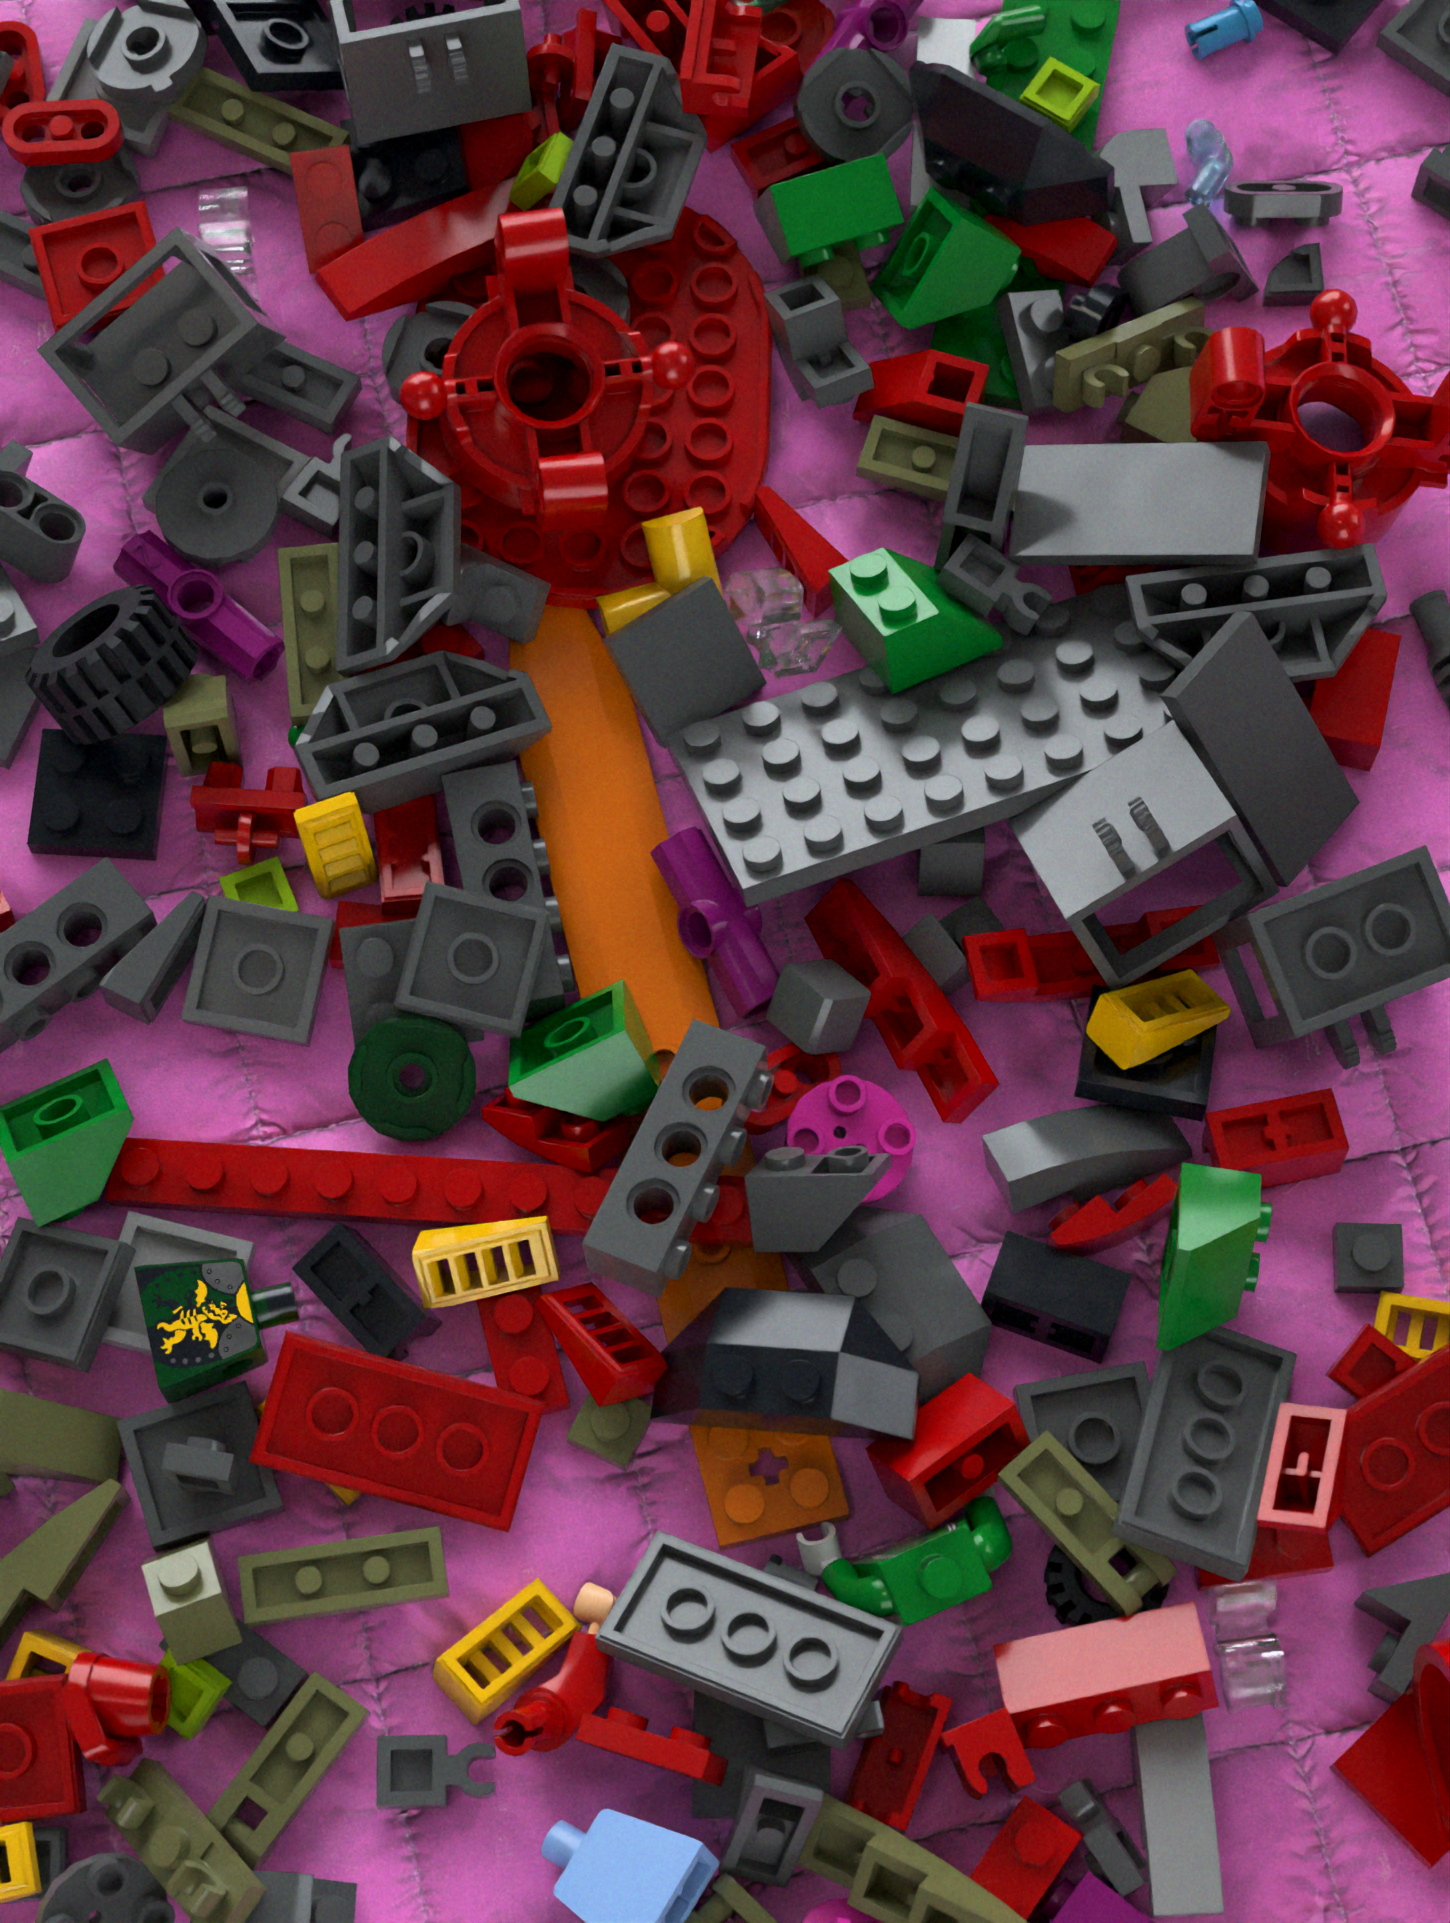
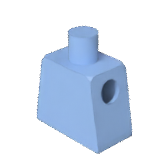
(628, 1870)

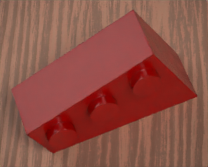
(662, 30)

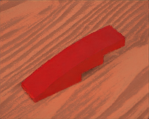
(419, 253)
(904, 1001)

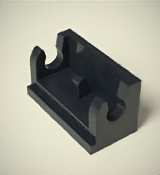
(365, 1293)
(1054, 1296)

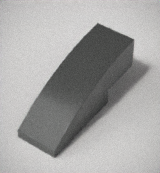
(983, 479)
(1080, 1153)

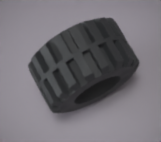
(111, 664)

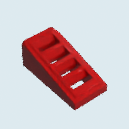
(797, 548)
(611, 1373)

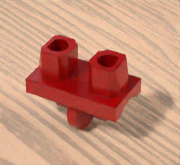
(569, 65)
(248, 816)

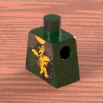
(208, 1322)

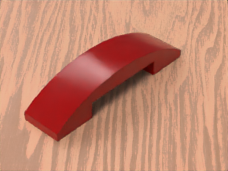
(1056, 967)

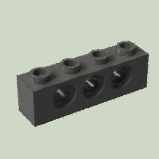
(496, 799)
(45, 938)
(705, 1066)

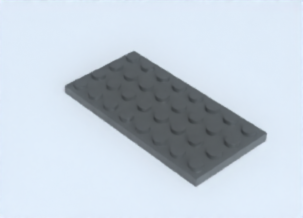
(868, 774)

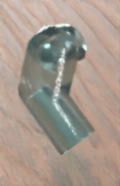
(1211, 160)

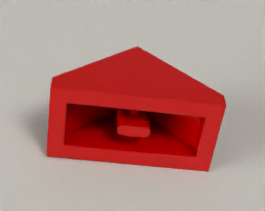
(1305, 1469)

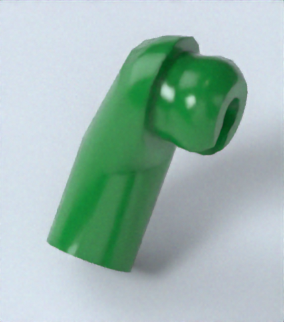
(998, 32)

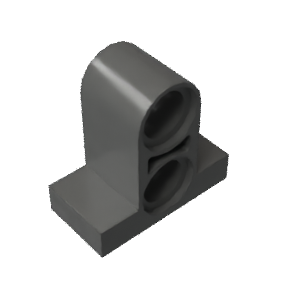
(1192, 263)
(36, 527)

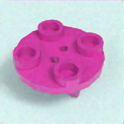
(867, 1118)

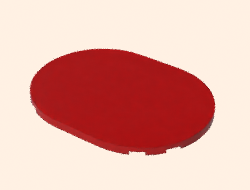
(700, 441)

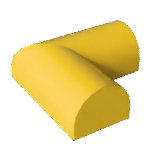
(678, 556)

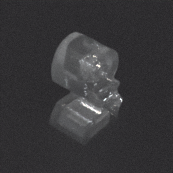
(230, 231)
(771, 607)
(1248, 1652)

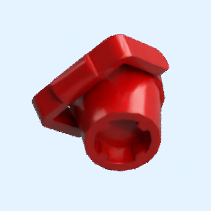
(113, 1704)

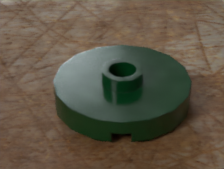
(404, 1110)

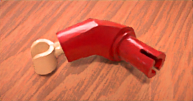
(554, 1709)

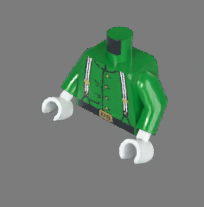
(919, 1572)

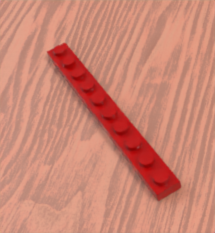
(385, 1188)

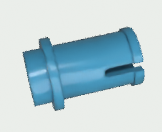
(1225, 28)

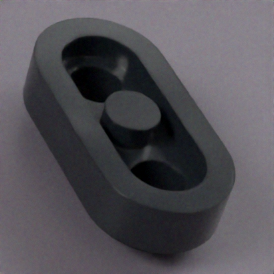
(1095, 311)

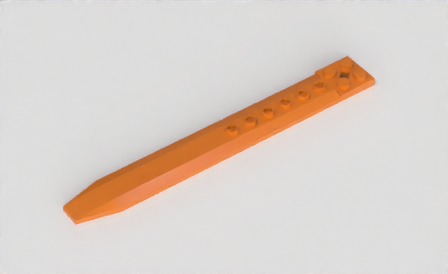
(621, 924)

